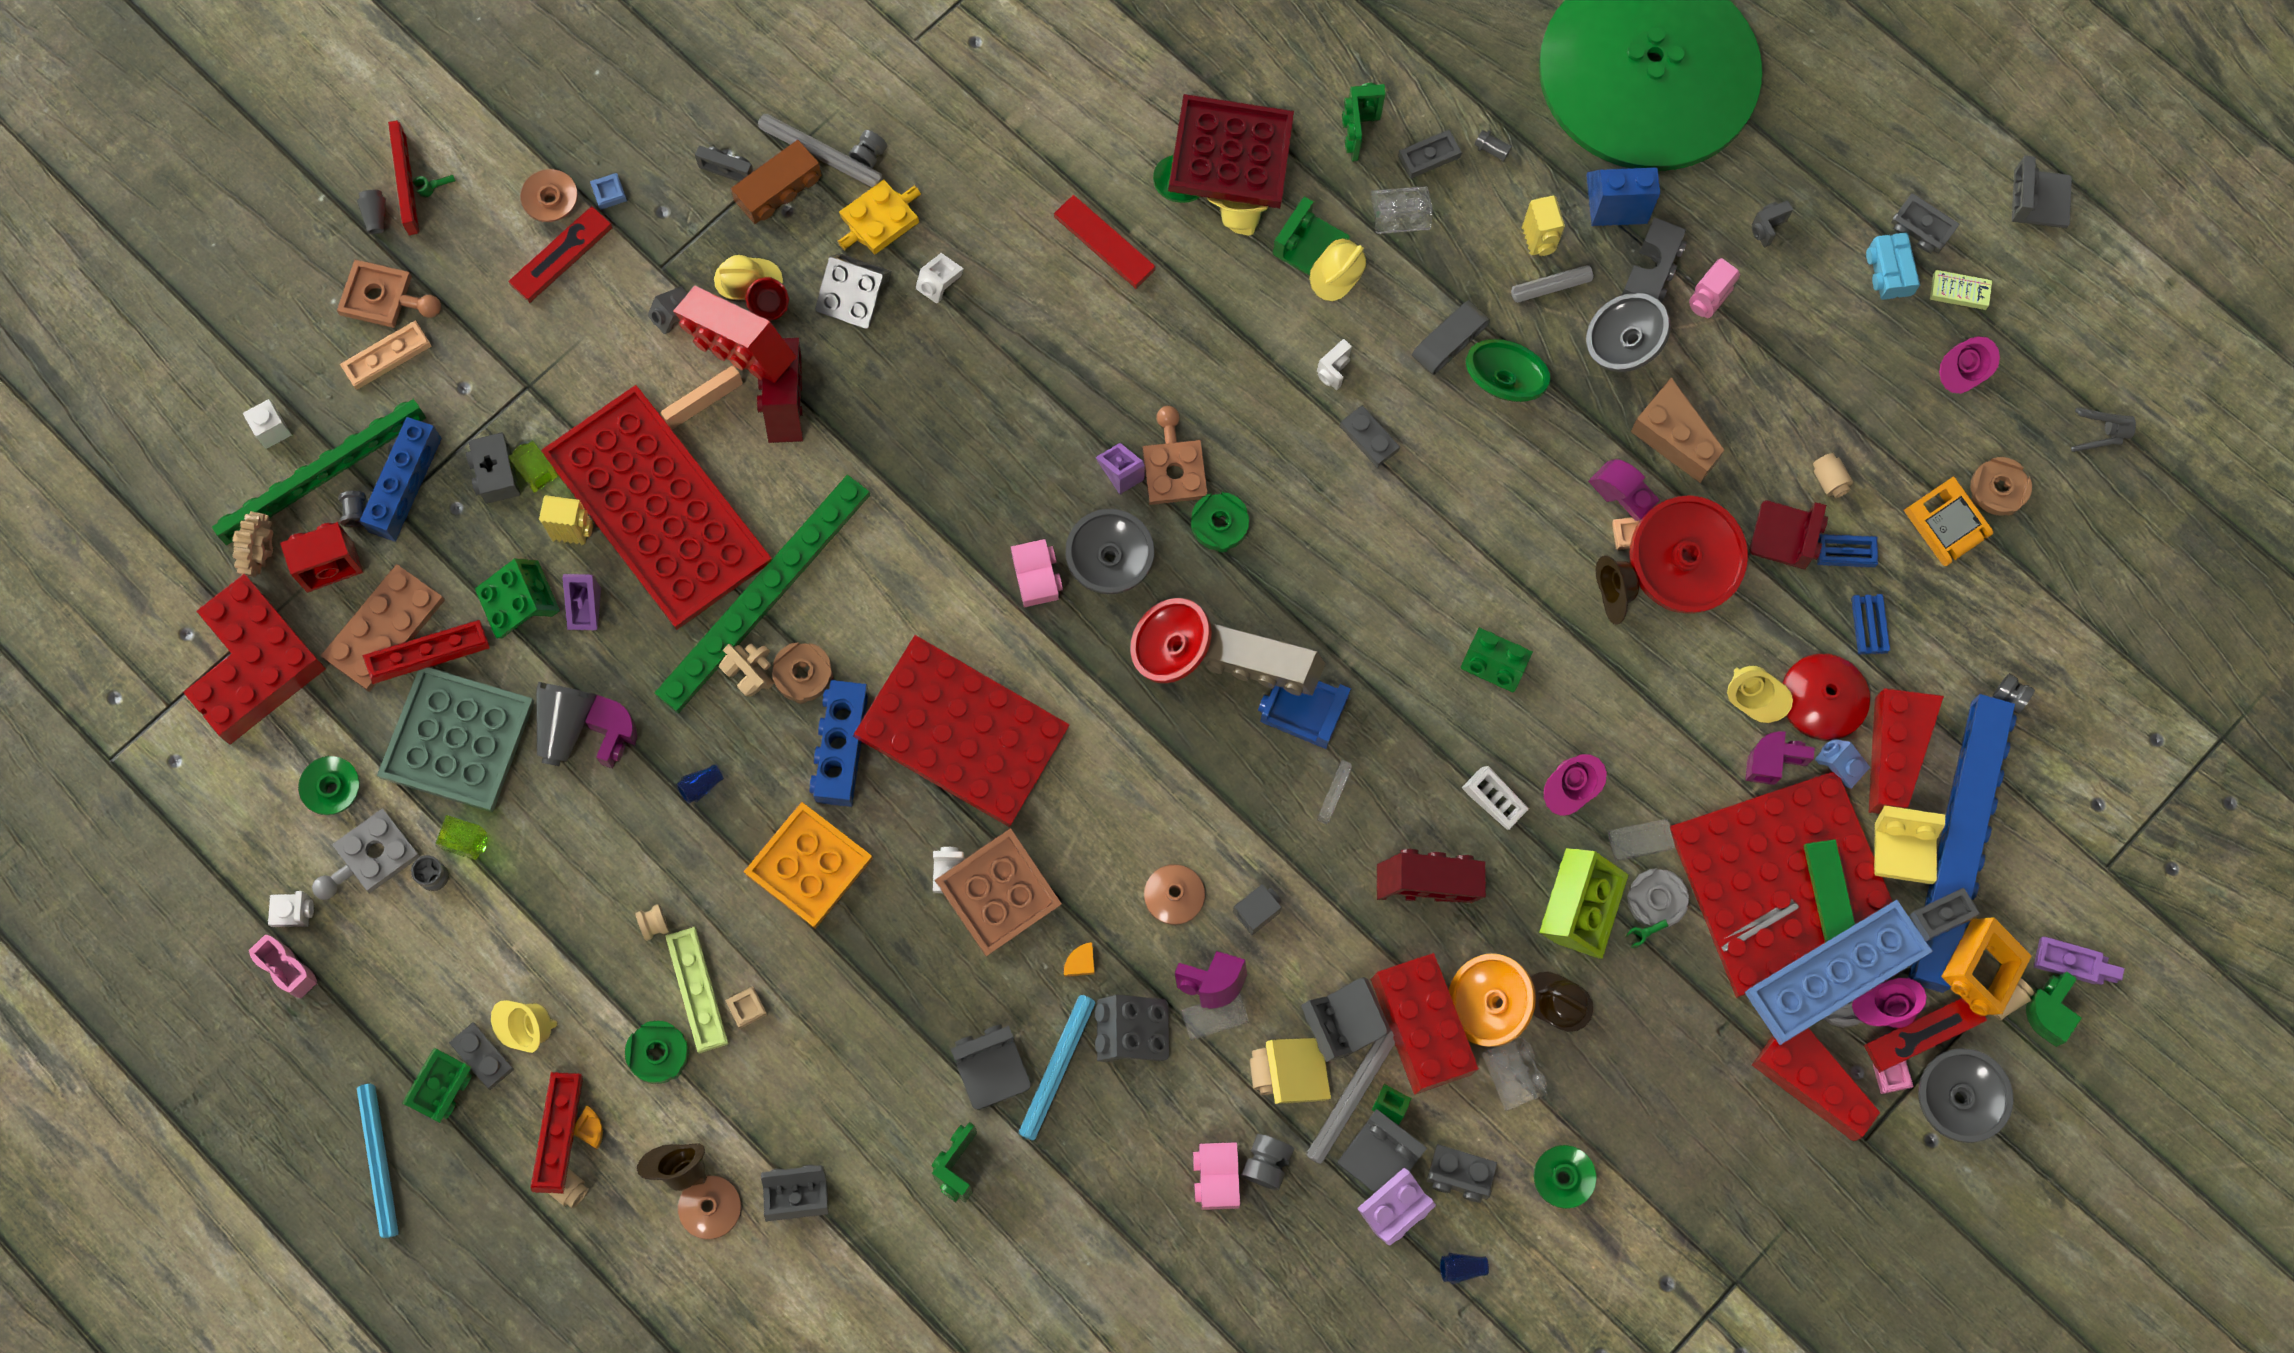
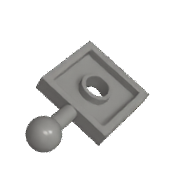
(354, 851)

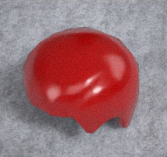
(767, 298)

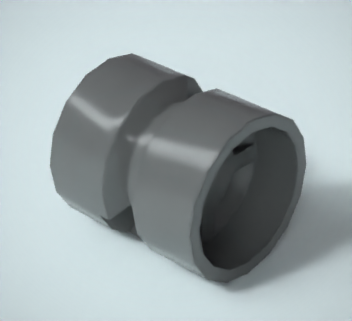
(1267, 1162)

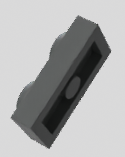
(1429, 154)
(719, 163)
(1369, 436)
(1944, 914)
(481, 1055)

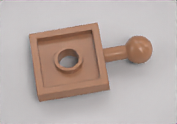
(387, 306)
(1182, 454)

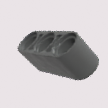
(1450, 337)

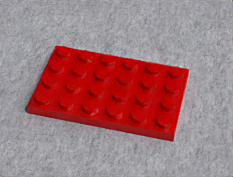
(961, 730)

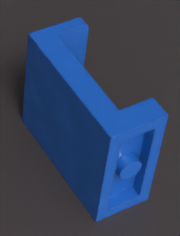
(1305, 715)

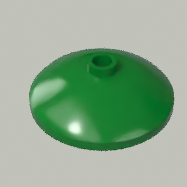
(1507, 370)

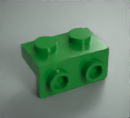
(1496, 660)
(438, 1085)

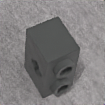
(500, 482)

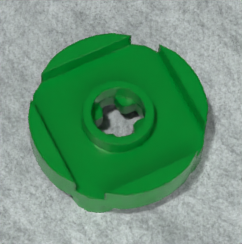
(1220, 537)
(645, 1039)

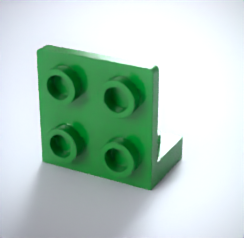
(1305, 237)
(516, 595)

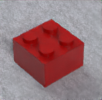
(321, 557)

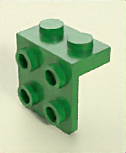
(1363, 105)
(951, 1184)

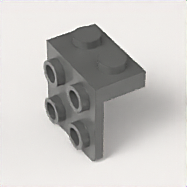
(1346, 1020)
(1132, 1028)
(990, 1067)

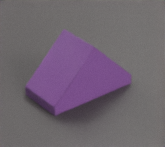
(1122, 467)
(581, 601)

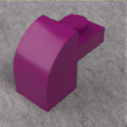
(1625, 484)
(616, 724)
(1770, 753)
(1218, 984)

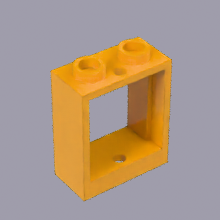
(2013, 957)

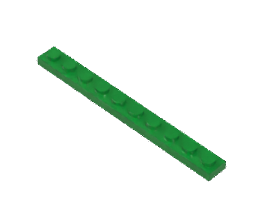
(762, 593)

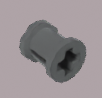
(352, 508)

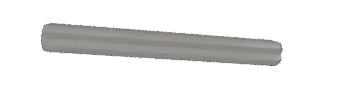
(820, 150)
(1350, 1098)

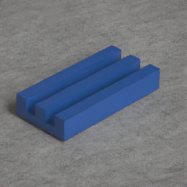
(1848, 561)
(1869, 600)

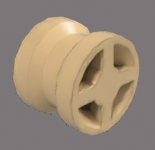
(652, 922)

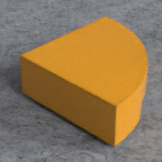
(1080, 961)
(589, 1128)

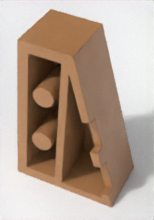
(1678, 432)

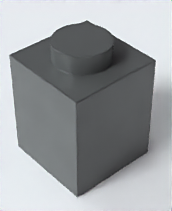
(1258, 908)

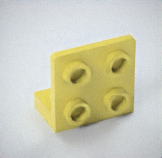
(1907, 844)

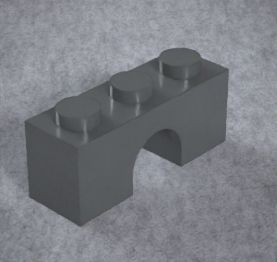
(1661, 245)

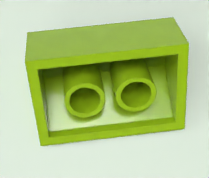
(1584, 902)

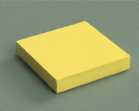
(1297, 1071)

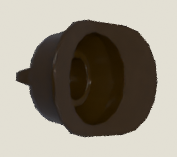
(1617, 585)
(1561, 1002)
(675, 1165)

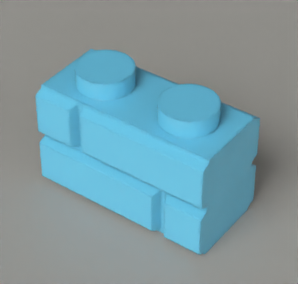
(1893, 266)

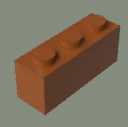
(776, 182)

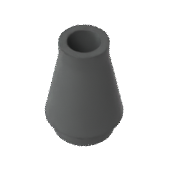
(373, 210)

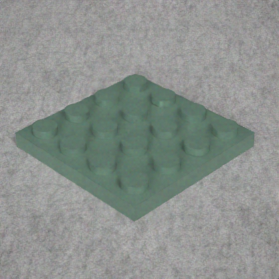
(456, 738)

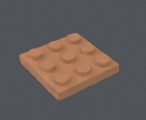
(998, 892)

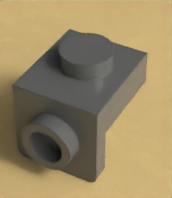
(1770, 216)
(662, 309)

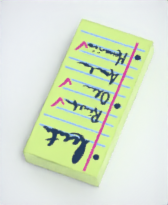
(1960, 289)

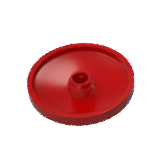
(1689, 554)

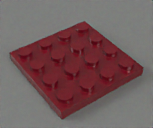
(1231, 151)

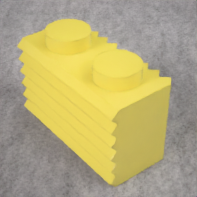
(1543, 226)
(565, 520)

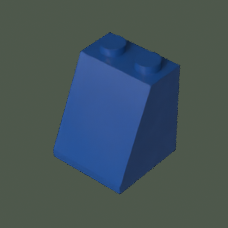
(1622, 195)

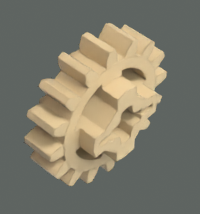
(252, 544)

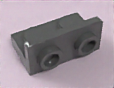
(1461, 1173)

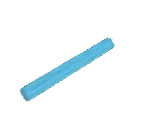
(1056, 1067)
(377, 1161)

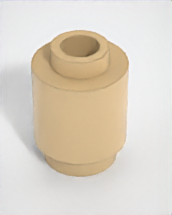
(1832, 475)
(1261, 1072)
(574, 1191)

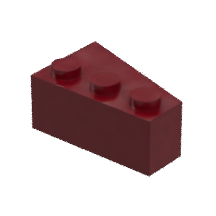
(782, 401)
(1431, 877)

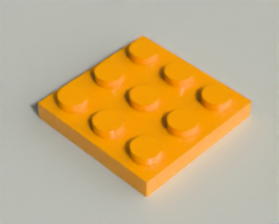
(808, 865)

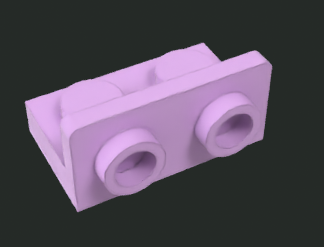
(1396, 1207)

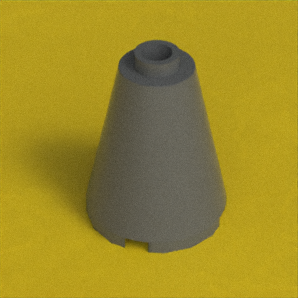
(560, 720)

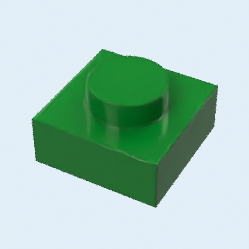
(1391, 1103)

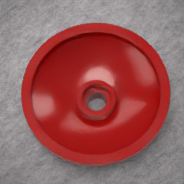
(1163, 632)
(1816, 711)

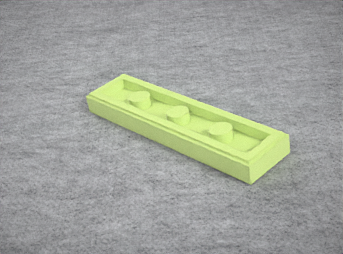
(696, 990)

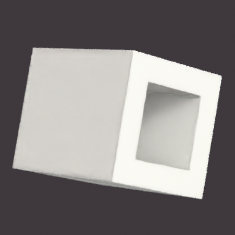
(267, 424)

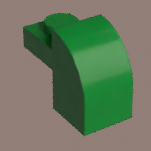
(2047, 1013)

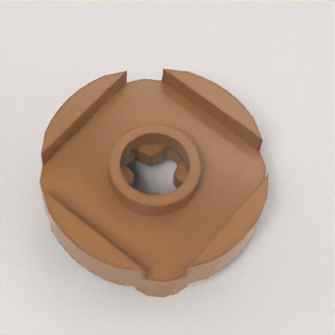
(1996, 502)
(802, 688)

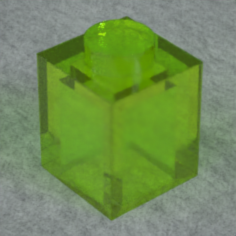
(532, 466)
(462, 838)

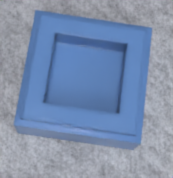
(608, 191)

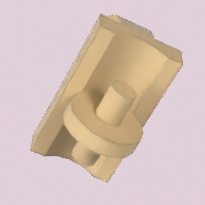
(755, 676)

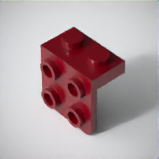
(1788, 533)

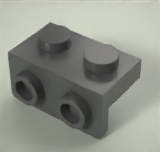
(1924, 224)
(795, 1193)

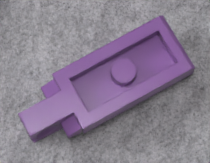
(2080, 962)

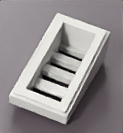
(1488, 805)

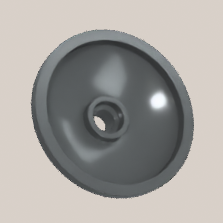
(1620, 324)
(1114, 534)
(1984, 1090)

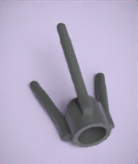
(2118, 426)

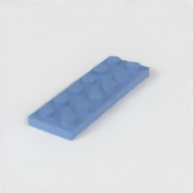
(1838, 972)

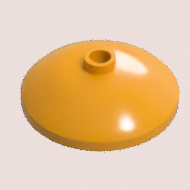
(1475, 996)

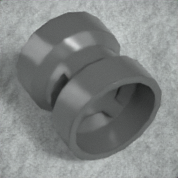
(868, 149)
(2014, 692)
(423, 871)

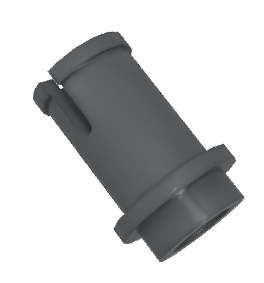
(1492, 145)

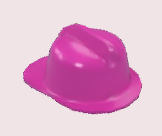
(1969, 364)
(1574, 784)
(1891, 1003)

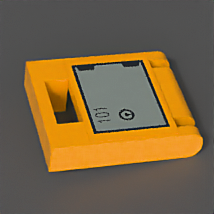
(1951, 527)

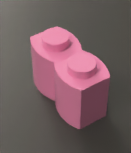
(1714, 288)
(1035, 572)
(283, 967)
(1218, 1176)

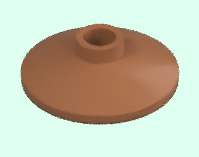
(541, 187)
(1174, 909)
(723, 1215)

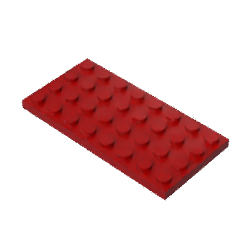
(656, 507)

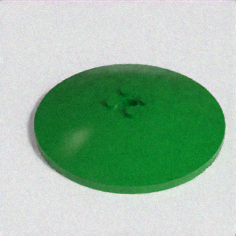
(1646, 110)

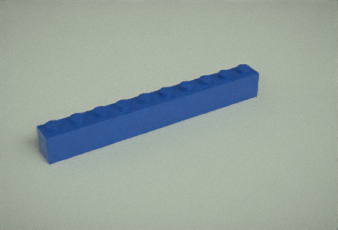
(1966, 824)

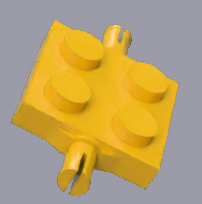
(879, 217)

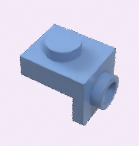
(1843, 761)

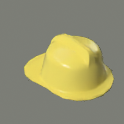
(1238, 216)
(1337, 269)
(740, 272)
(1759, 694)
(521, 1025)

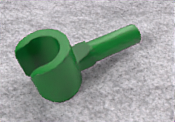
(429, 186)
(1646, 932)

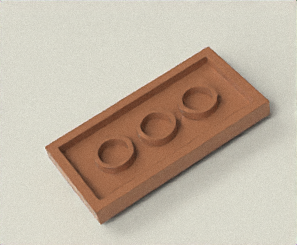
(386, 619)

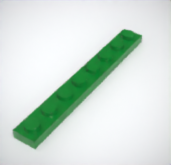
(322, 470)

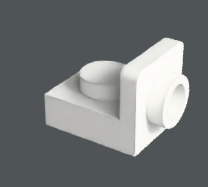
(937, 276)
(1334, 359)
(943, 861)
(290, 910)

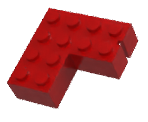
(264, 664)

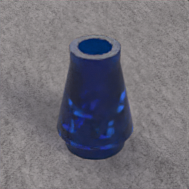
(698, 784)
(1461, 1267)

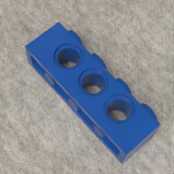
(400, 479)
(839, 789)

